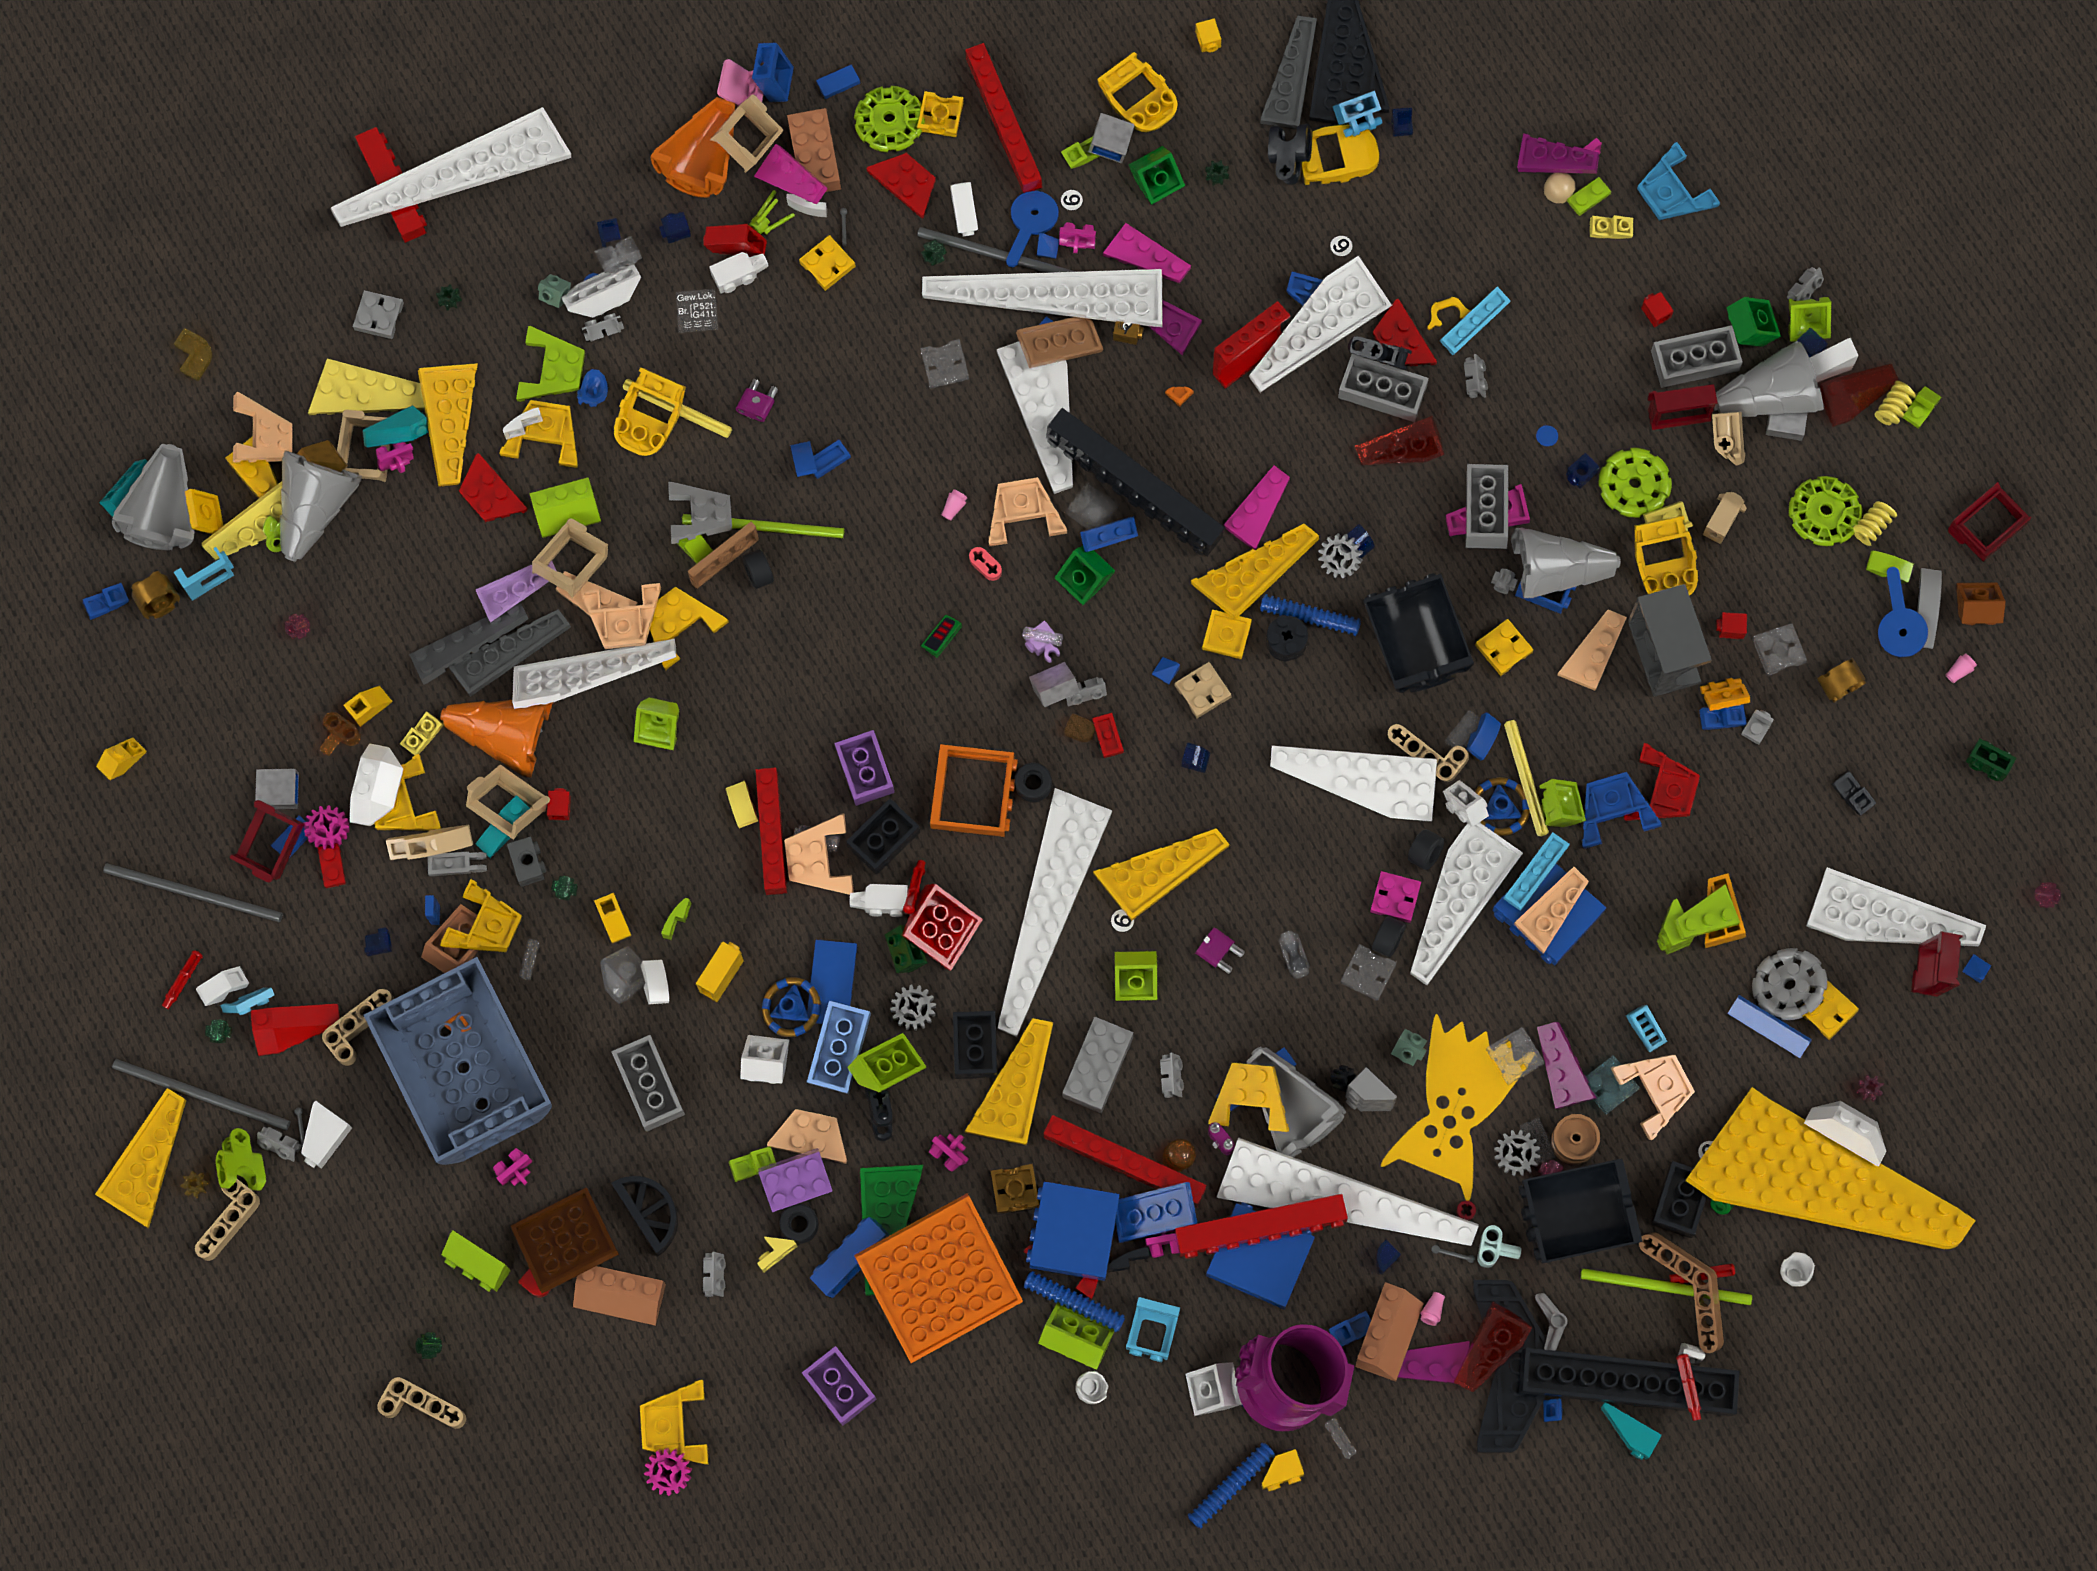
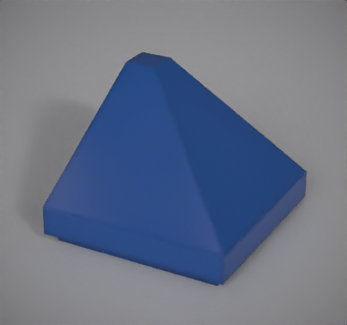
(1047, 246)
(1166, 670)
(1976, 968)

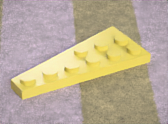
(363, 390)
(247, 526)

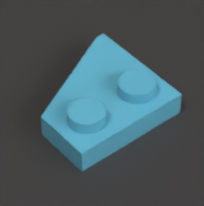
(244, 1003)

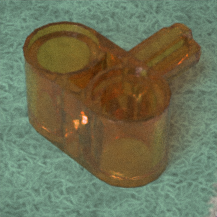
(338, 733)

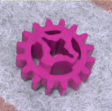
(318, 832)
(665, 1463)

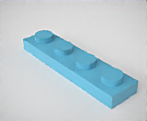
(1475, 320)
(1536, 871)

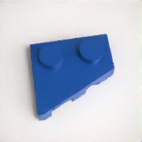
(1302, 287)

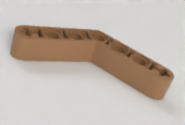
(1699, 1287)

